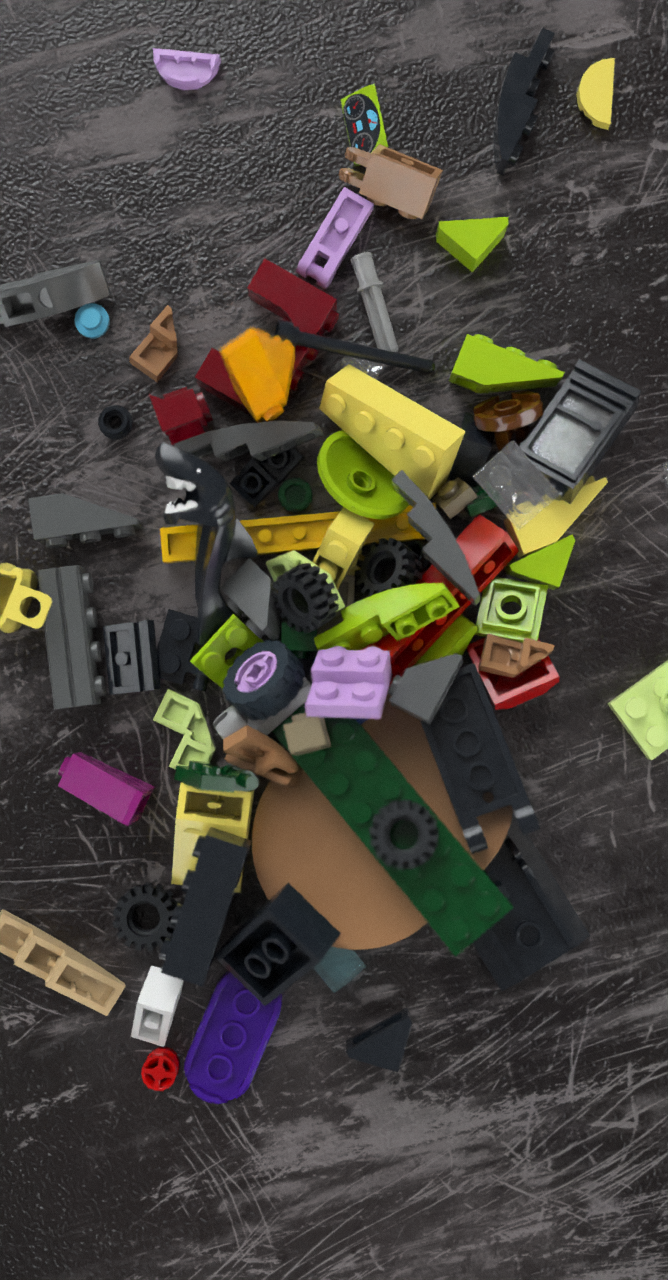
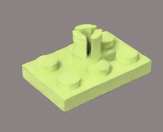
(645, 711)

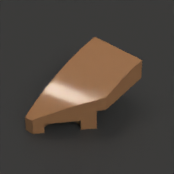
(158, 348)
(511, 657)
(259, 748)

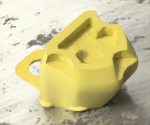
(16, 593)

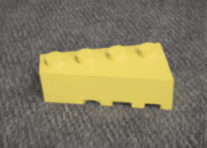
(393, 428)

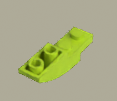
(393, 611)

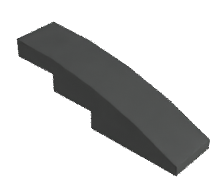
(260, 439)
(442, 548)

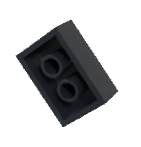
(278, 944)

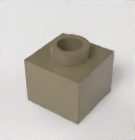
(306, 734)

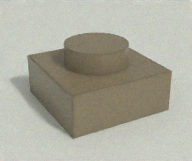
(454, 497)

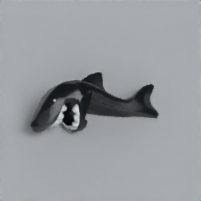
(218, 530)

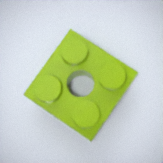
(517, 626)
(211, 656)

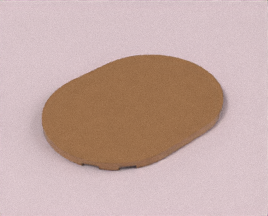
(310, 845)

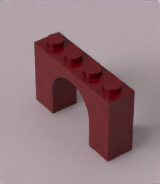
(291, 300)

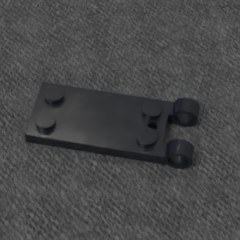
(476, 759)

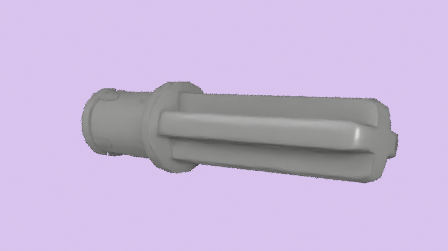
(374, 302)

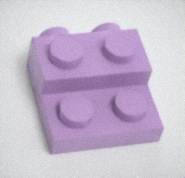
(349, 683)

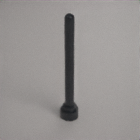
(287, 330)

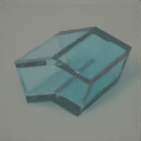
(339, 967)

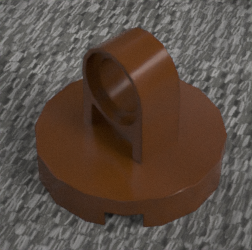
(508, 416)

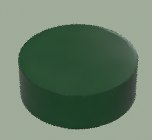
(295, 495)

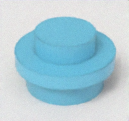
(92, 320)

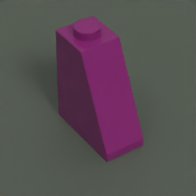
(105, 787)

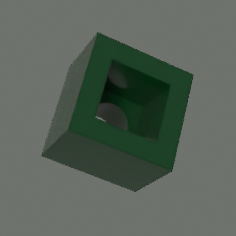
(298, 642)

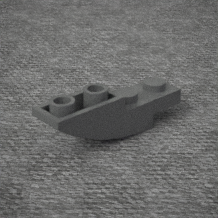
(52, 292)

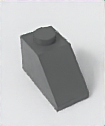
(424, 687)

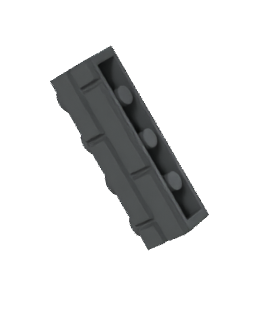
(70, 637)

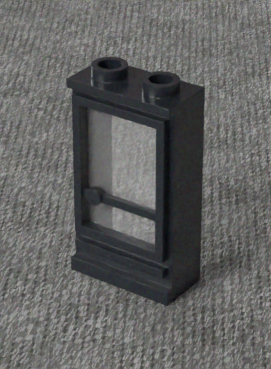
(579, 428)

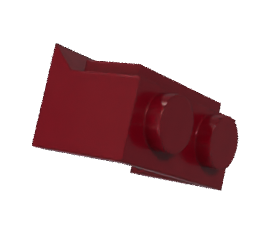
(182, 414)

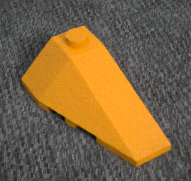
(260, 372)

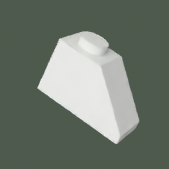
(156, 1007)

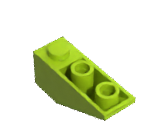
(493, 369)

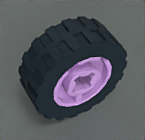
(263, 680)

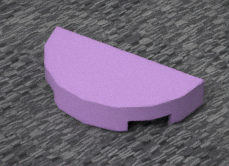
(186, 69)

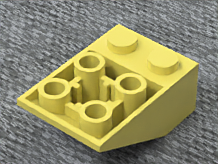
(199, 812)

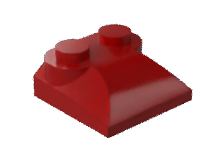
(511, 691)

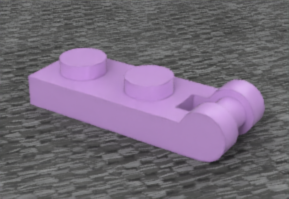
(335, 237)

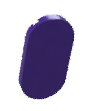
(229, 1041)

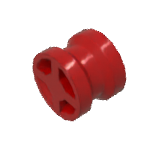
(156, 1076)

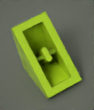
(471, 239)
(545, 565)

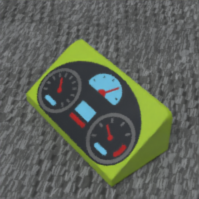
(364, 119)

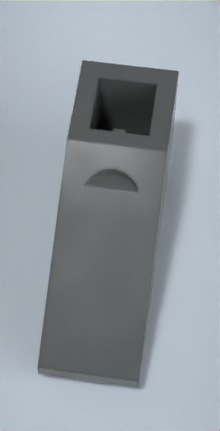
(68, 518)

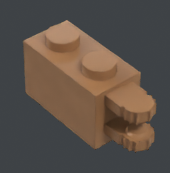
(393, 180)

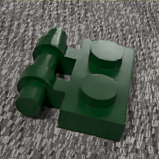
(215, 778)

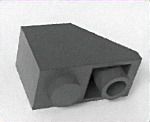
(251, 594)

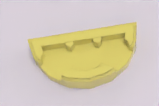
(596, 93)

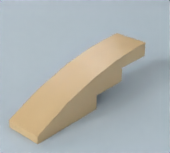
(58, 964)

